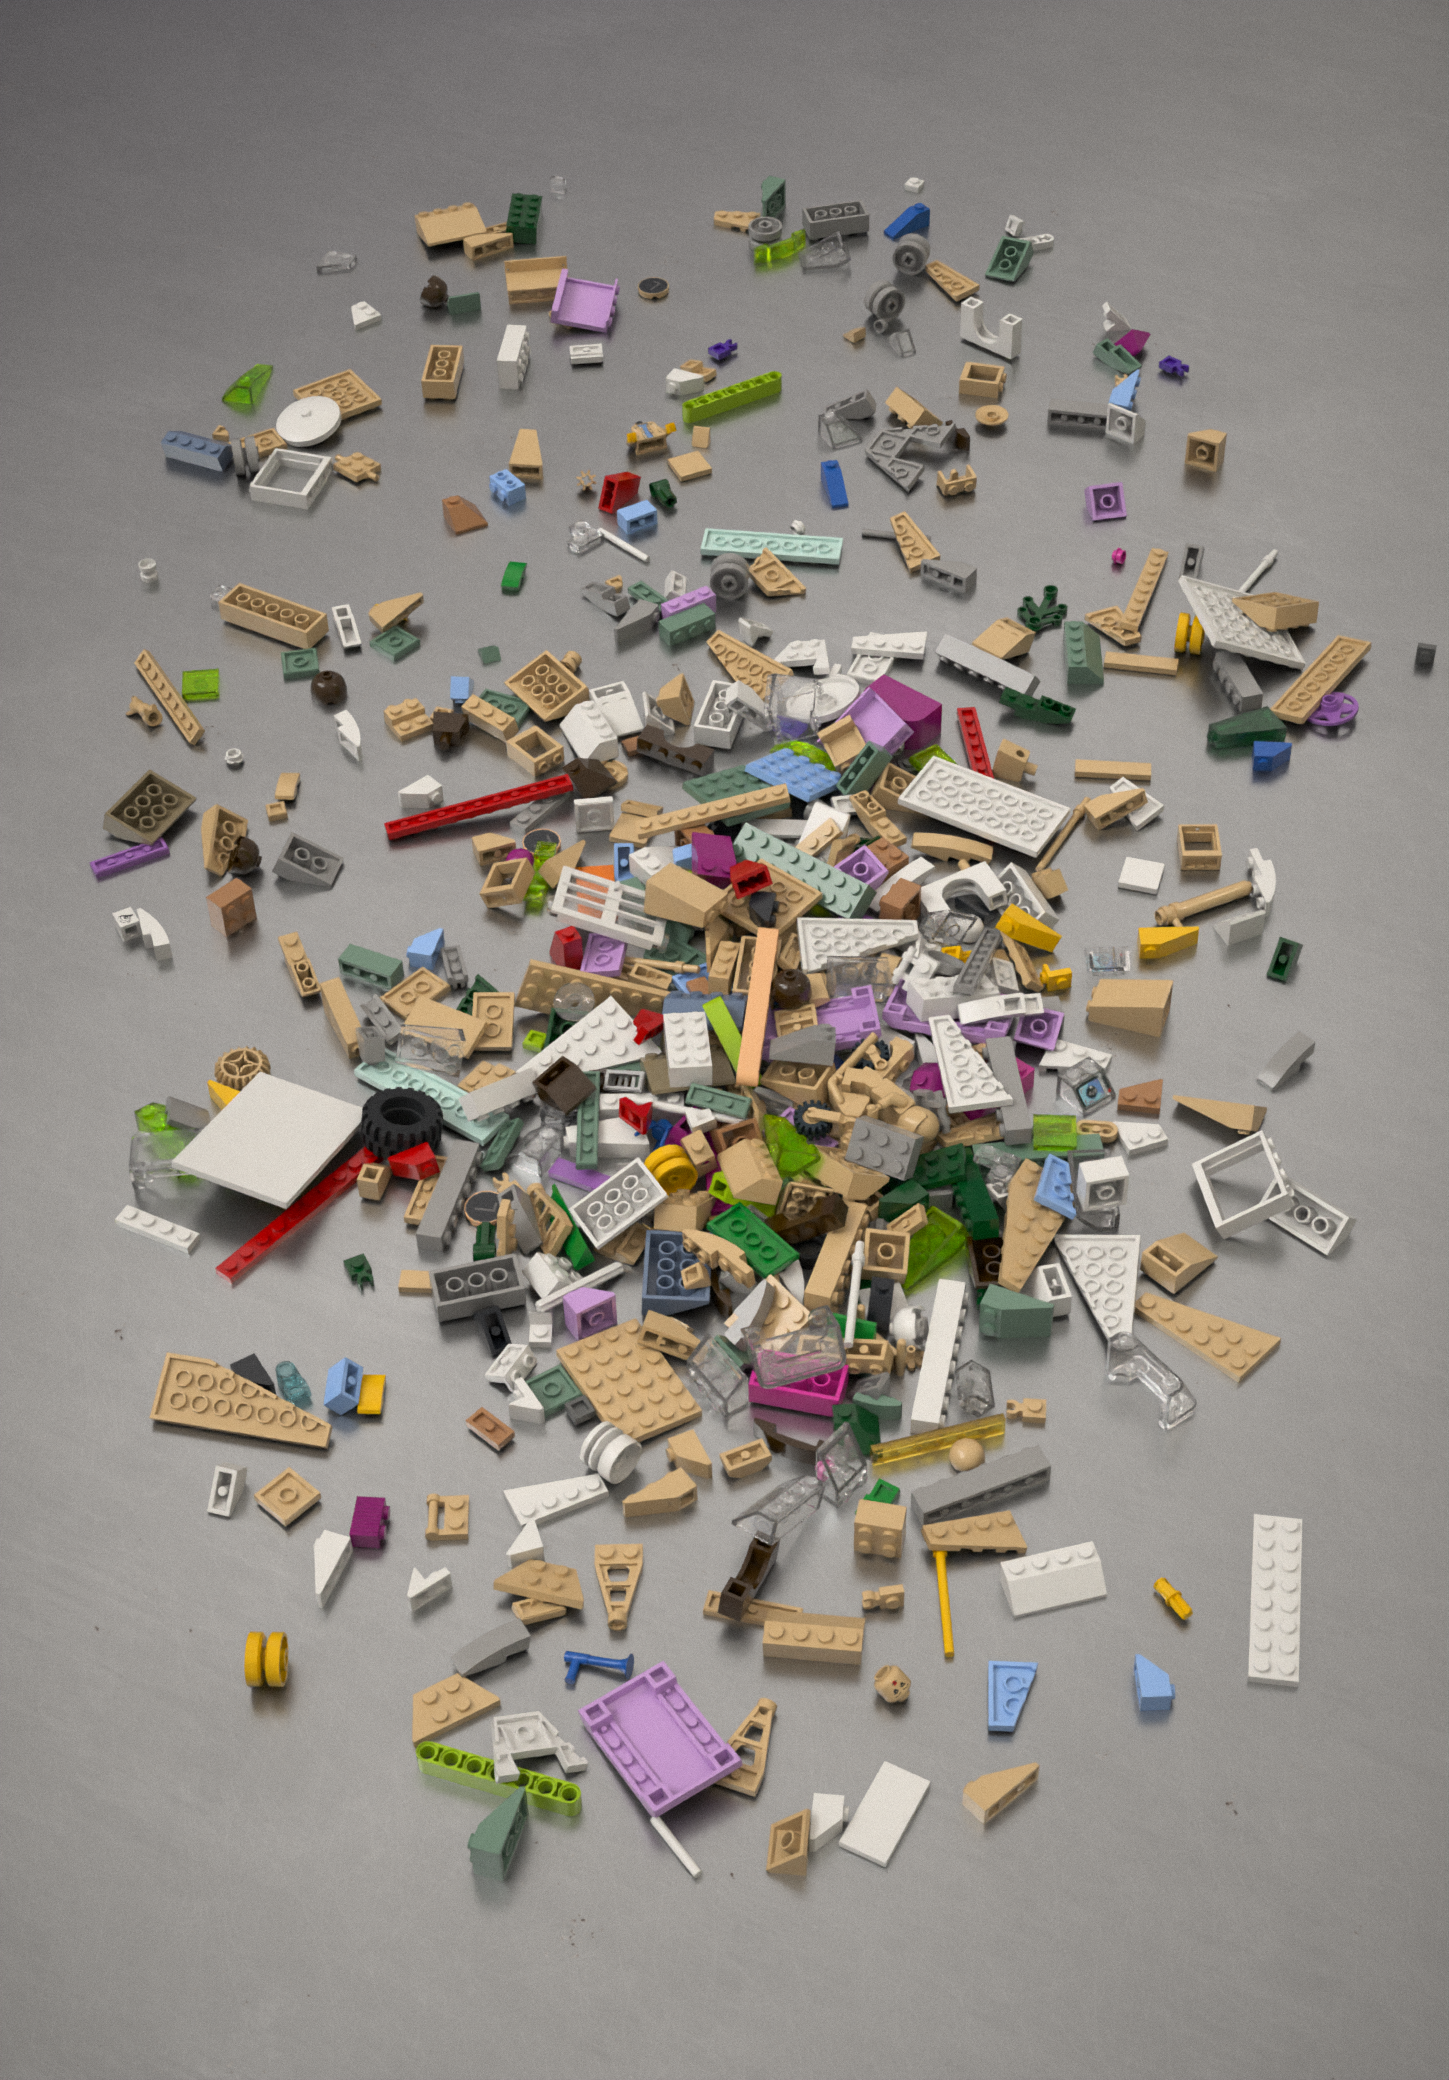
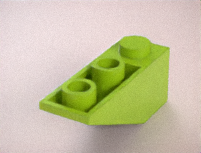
(721, 1190)

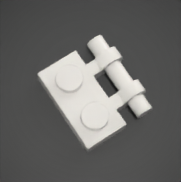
(924, 967)

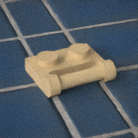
(842, 849)
(455, 1519)

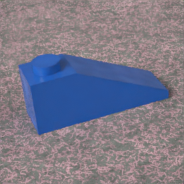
(910, 220)
(834, 484)

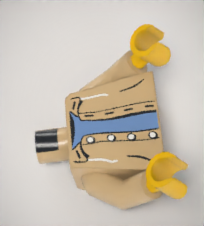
(649, 436)

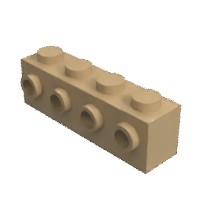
(869, 1356)

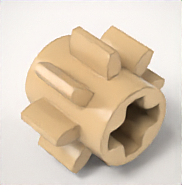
(582, 482)

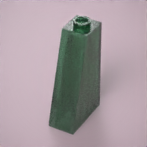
(1247, 728)

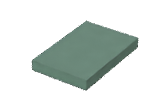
(509, 704)

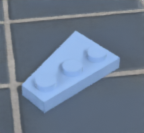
(1007, 1692)

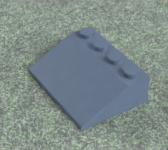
(662, 1278)

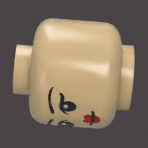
(892, 1683)

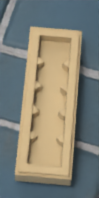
(790, 954)

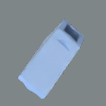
(1126, 391)

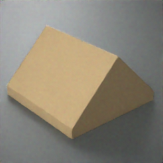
(789, 1844)

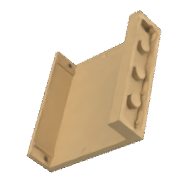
(533, 279)

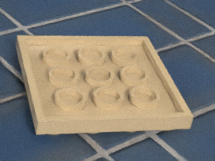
(346, 390)
(794, 899)

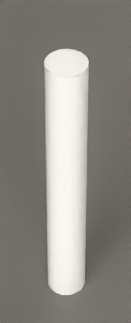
(676, 1846)

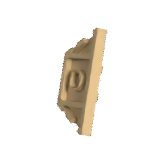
(773, 576)
(543, 1582)
(448, 1706)

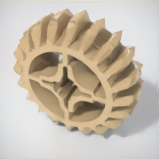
(240, 1067)

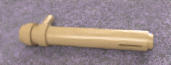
(1177, 911)

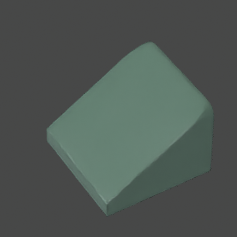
(489, 654)

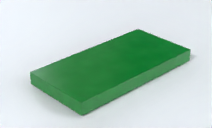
(763, 1247)

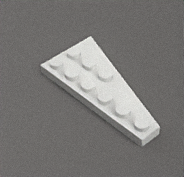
(963, 1072)

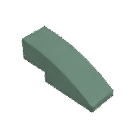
(1116, 357)

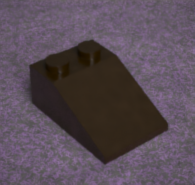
(984, 1260)

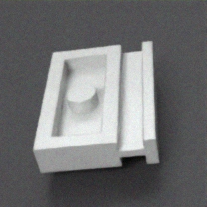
(586, 353)

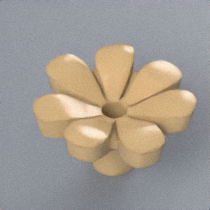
(913, 1358)

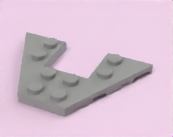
(891, 443)

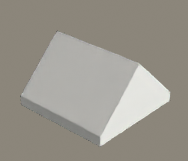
(654, 716)
(1241, 927)

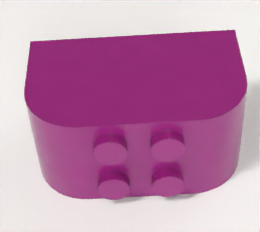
(914, 708)

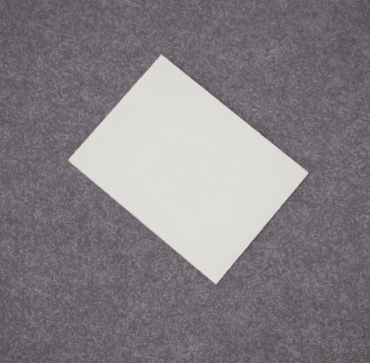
(271, 1140)

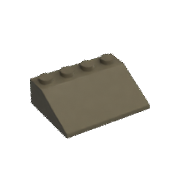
(147, 809)
(657, 1071)

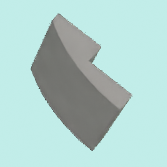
(185, 1115)

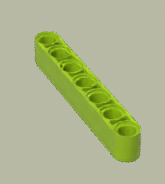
(732, 397)
(485, 1781)

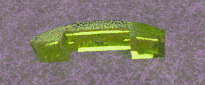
(780, 250)
(804, 749)
(538, 887)

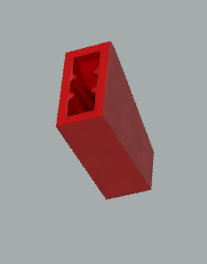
(618, 490)
(749, 877)
(567, 948)

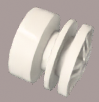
(610, 1452)

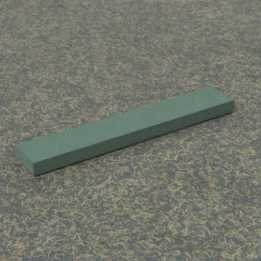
(588, 1127)

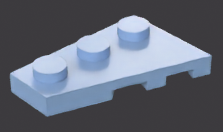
(1054, 1187)

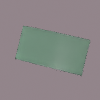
(885, 1407)

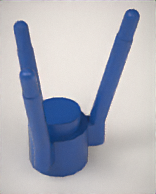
(659, 1131)

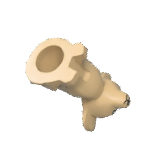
(149, 713)

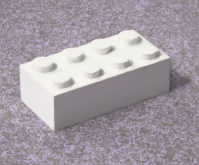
(513, 356)
(716, 722)
(936, 996)
(687, 1049)

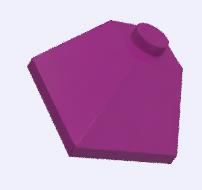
(927, 1077)

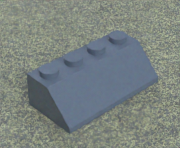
(197, 450)
(683, 1003)

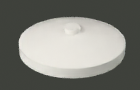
(309, 421)
(837, 697)

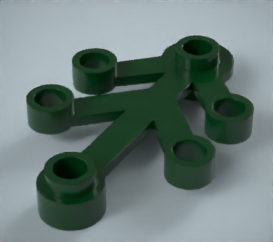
(1036, 622)

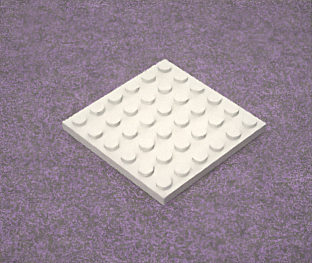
(1232, 629)

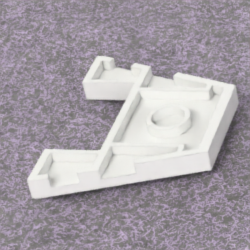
(806, 653)
(526, 1737)

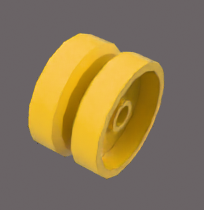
(1189, 633)
(672, 1168)
(266, 1659)

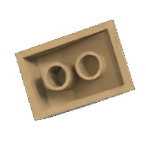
(890, 786)
(799, 1080)

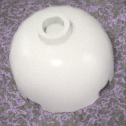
(911, 1326)

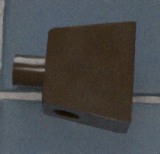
(449, 729)

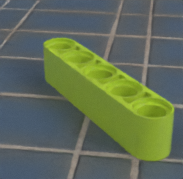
(725, 1030)

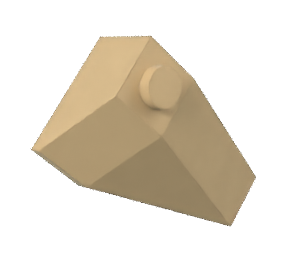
(219, 831)
(715, 932)

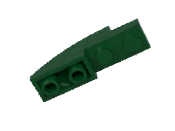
(1043, 710)

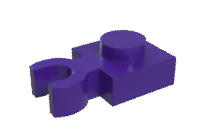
(722, 350)
(1172, 365)

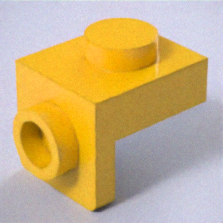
(1055, 979)

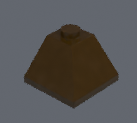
(589, 777)

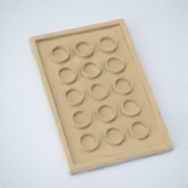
(629, 1382)

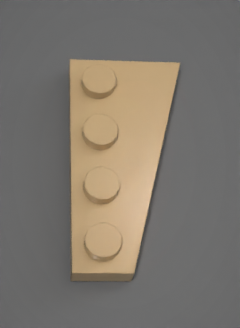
(976, 1533)

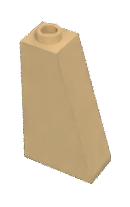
(526, 456)
(341, 1015)

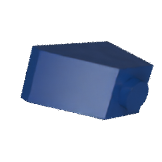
(1270, 755)

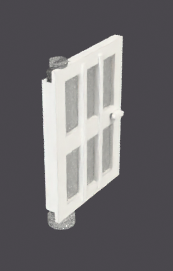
(607, 909)

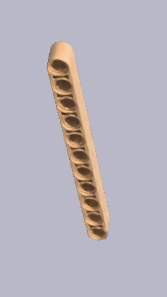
(757, 1007)

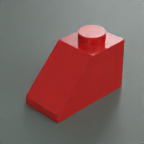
(414, 1163)

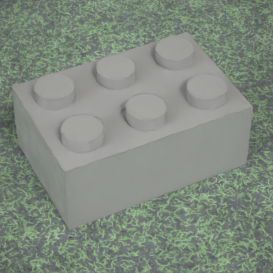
(884, 1147)

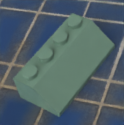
(1082, 654)

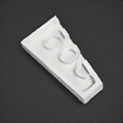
(891, 645)

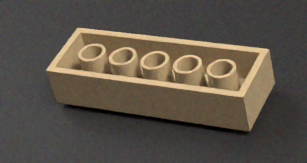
(273, 616)
(833, 1264)

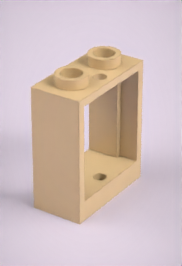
(982, 387)
(528, 739)
(1199, 858)
(492, 891)

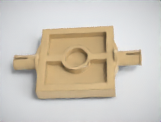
(357, 467)

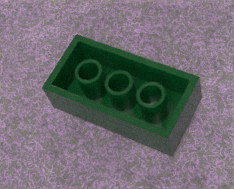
(524, 218)

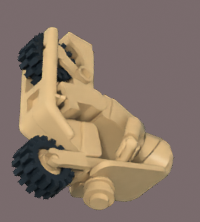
(867, 1088)

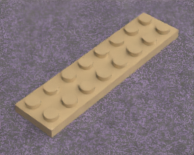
(1320, 679)

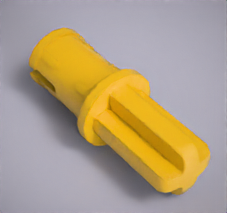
(1173, 1598)

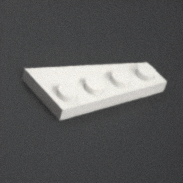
(554, 1498)

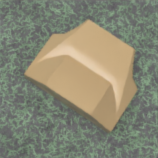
(746, 1459)

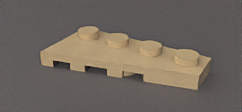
(951, 281)
(912, 542)
(972, 1132)

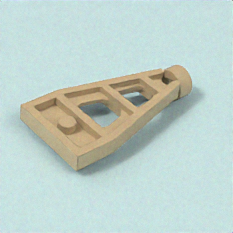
(560, 1227)
(618, 1557)
(749, 1778)

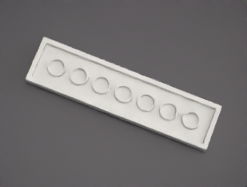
(1275, 1601)

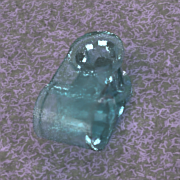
(291, 1382)

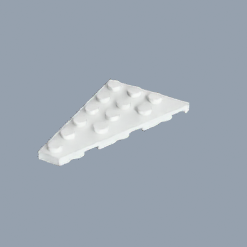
(848, 937)
(596, 1042)
(1106, 1275)

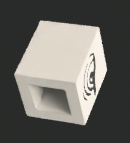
(127, 924)

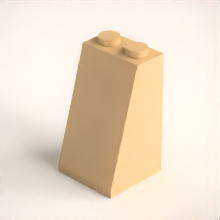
(683, 897)
(1131, 1004)

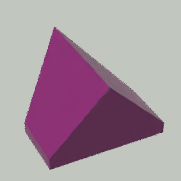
(1133, 341)

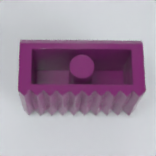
(368, 1522)

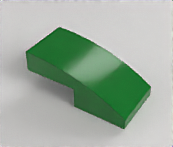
(513, 575)
(883, 1492)

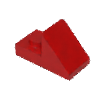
(648, 1025)
(636, 1115)

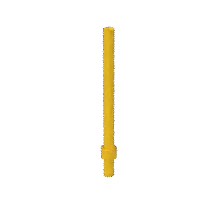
(944, 1602)

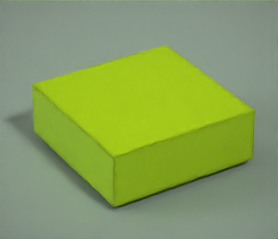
(534, 1041)

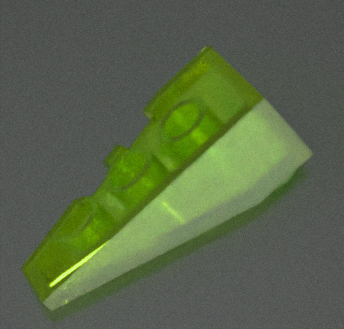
(249, 385)
(787, 1148)
(933, 1246)

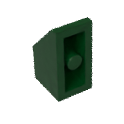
(1284, 959)

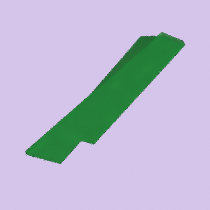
(574, 1244)

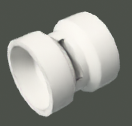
(148, 570)

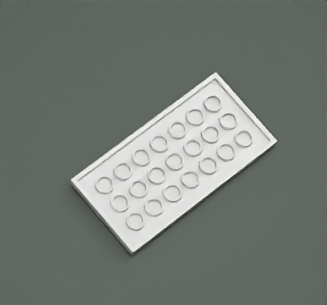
(984, 806)

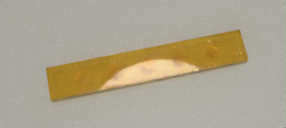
(936, 1439)

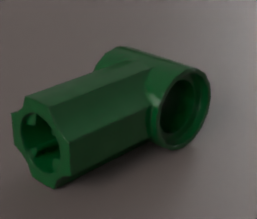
(662, 490)
(485, 1242)

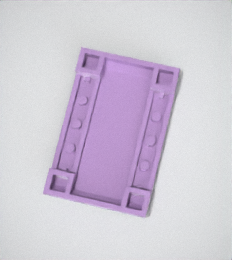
(851, 1015)
(900, 1016)
(658, 1739)

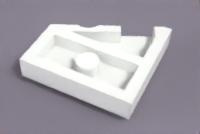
(364, 315)
(1140, 1136)

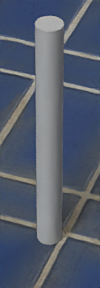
(883, 534)

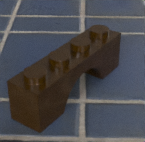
(694, 759)
(824, 1217)
(742, 1589)

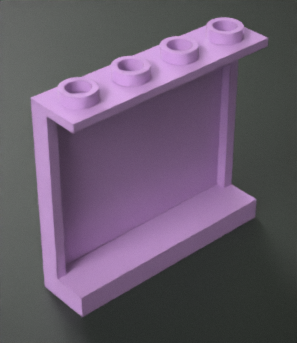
(584, 303)
(877, 721)

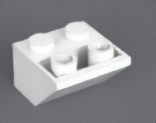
(549, 1273)
(1049, 1285)

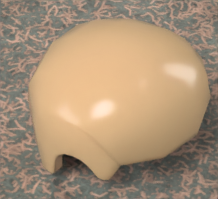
(966, 1454)

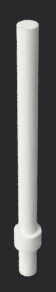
(1266, 562)
(680, 1109)
(857, 1262)

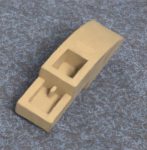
(875, 820)
(299, 965)
(718, 1251)

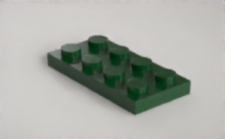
(935, 1169)

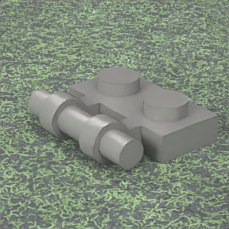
(934, 1102)

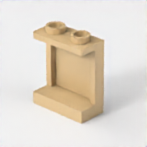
(842, 743)

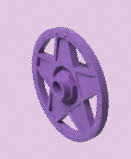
(1332, 709)

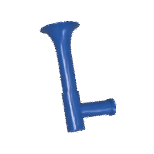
(575, 1658)

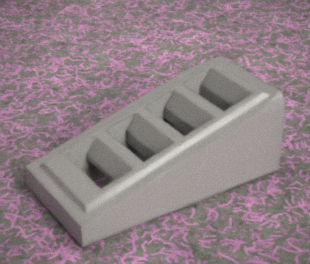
(612, 1074)

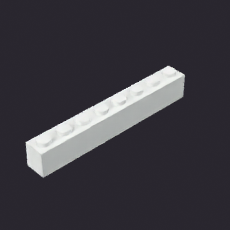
(938, 1357)

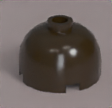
(435, 293)
(328, 687)
(244, 856)
(791, 989)

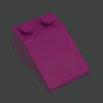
(712, 858)

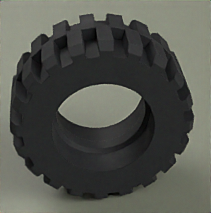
(413, 1108)

